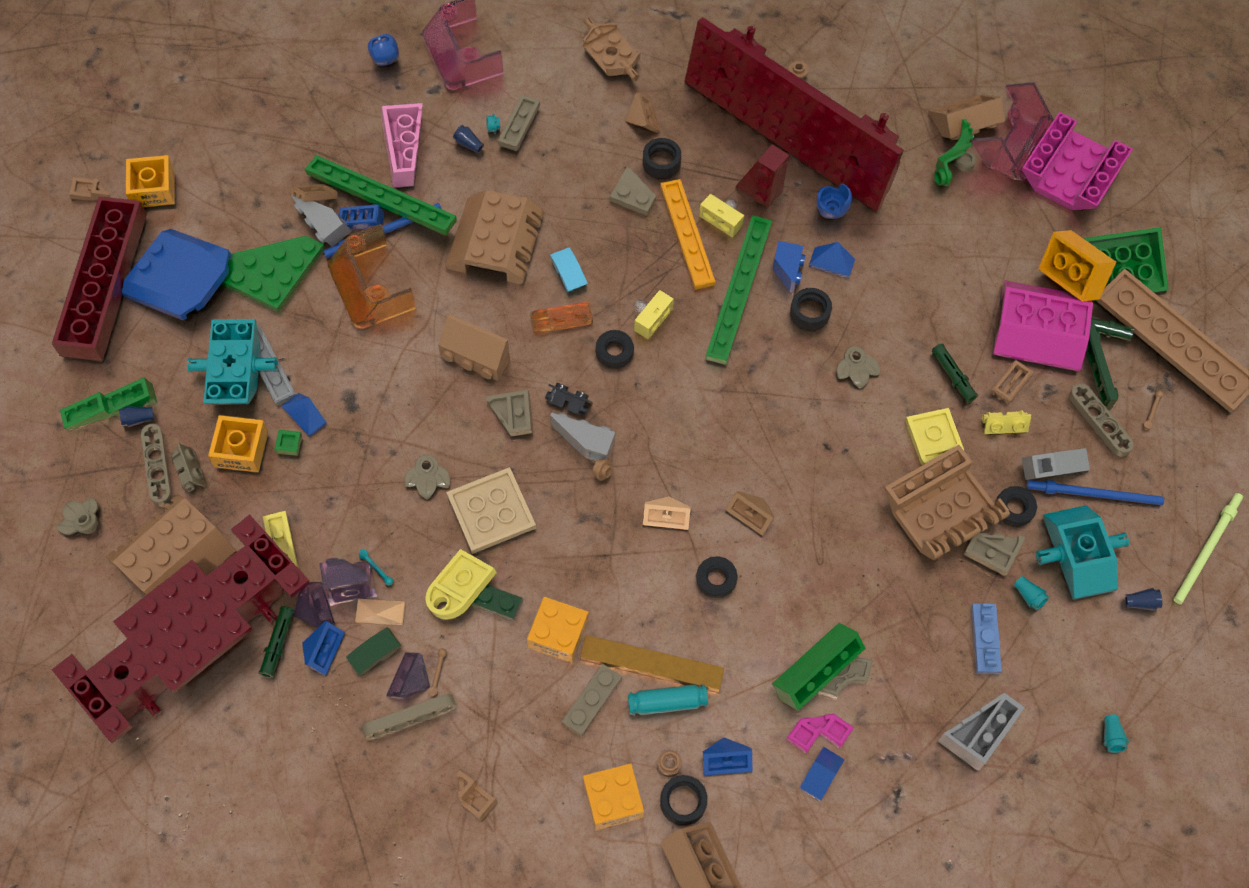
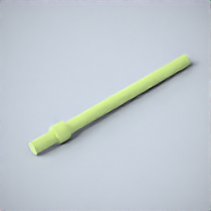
(1227, 515)

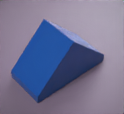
(821, 774)

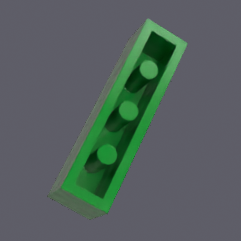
(818, 666)

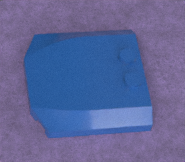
(177, 274)

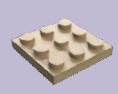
(491, 510)

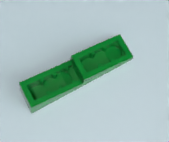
(100, 406)

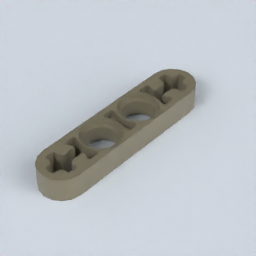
(1104, 418)
(157, 464)
(408, 716)

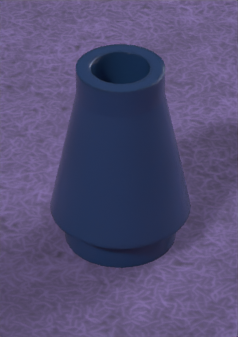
(466, 138)
(133, 415)
(1146, 599)

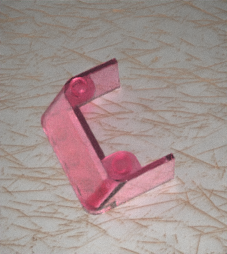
(456, 65)
(1029, 123)

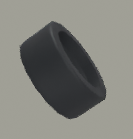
(666, 145)
(815, 295)
(697, 786)

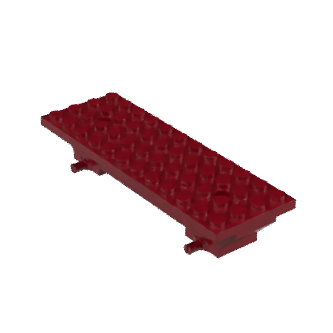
(794, 114)

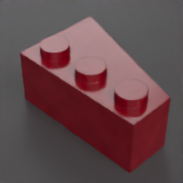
(766, 177)

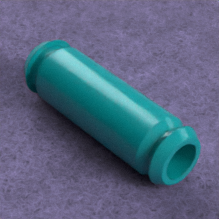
(667, 699)

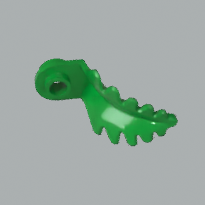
(942, 173)

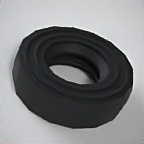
(614, 361)
(1026, 498)
(710, 589)

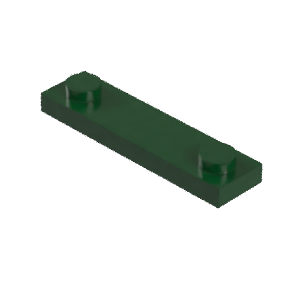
(1107, 392)

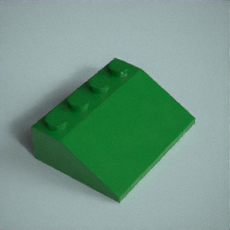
(1137, 252)

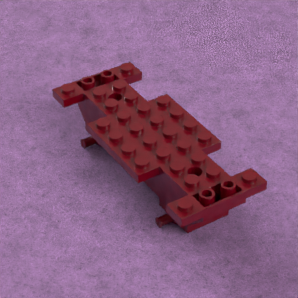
(182, 630)

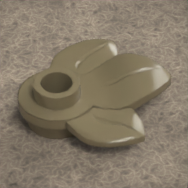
(857, 369)
(429, 479)
(79, 517)

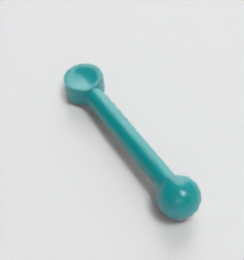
(363, 554)

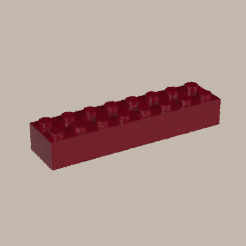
(99, 279)

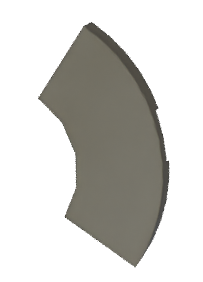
(855, 672)

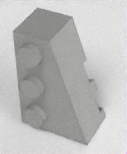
(983, 731)

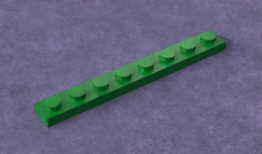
(381, 194)
(738, 290)

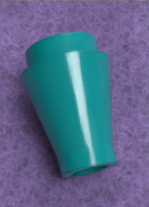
(1031, 593)
(1114, 734)

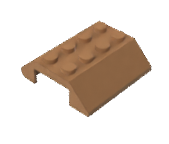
(495, 234)
(942, 503)
(169, 544)

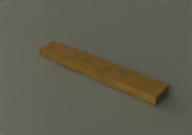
(651, 663)

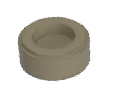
(966, 161)

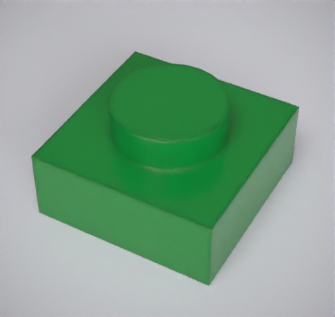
(288, 442)

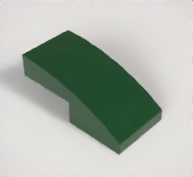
(373, 650)

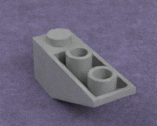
(325, 220)
(588, 439)
(1055, 463)

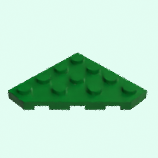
(273, 270)

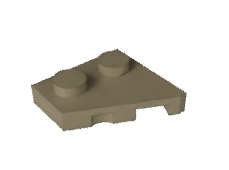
(633, 193)
(513, 411)
(994, 551)

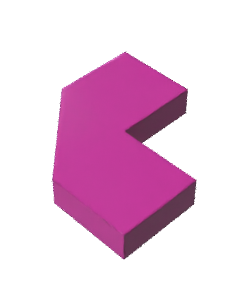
(828, 726)

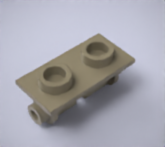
(185, 459)

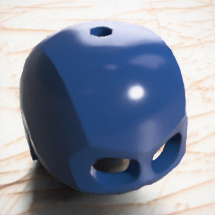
(384, 51)
(835, 199)

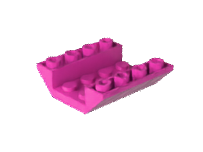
(1073, 167)
(1043, 326)

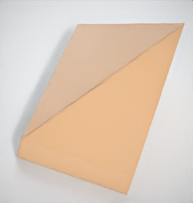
(666, 513)
(380, 612)

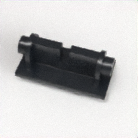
(560, 395)

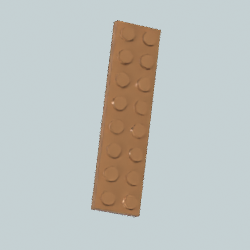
(1177, 340)

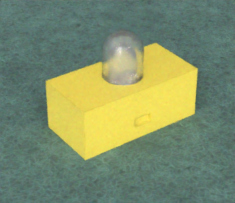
(722, 214)
(652, 313)

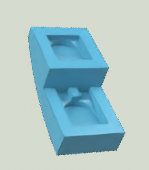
(568, 269)

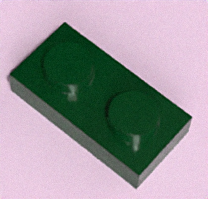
(498, 602)

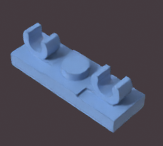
(986, 638)

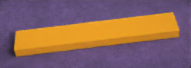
(687, 234)

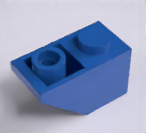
(787, 262)

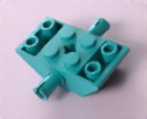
(232, 362)
(1083, 551)

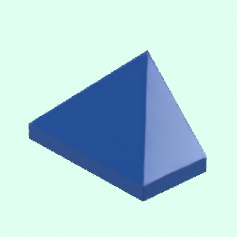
(832, 259)
(304, 413)
(321, 647)
(726, 758)

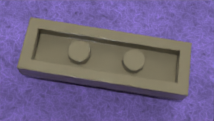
(519, 123)
(591, 700)

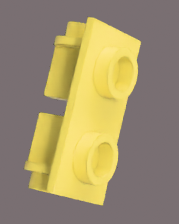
(1010, 423)

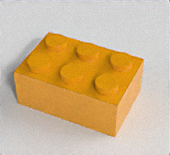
(1076, 265)

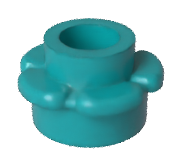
(493, 123)

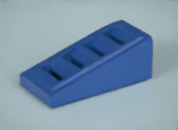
(374, 215)

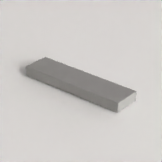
(275, 381)

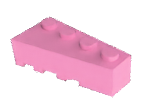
(402, 135)

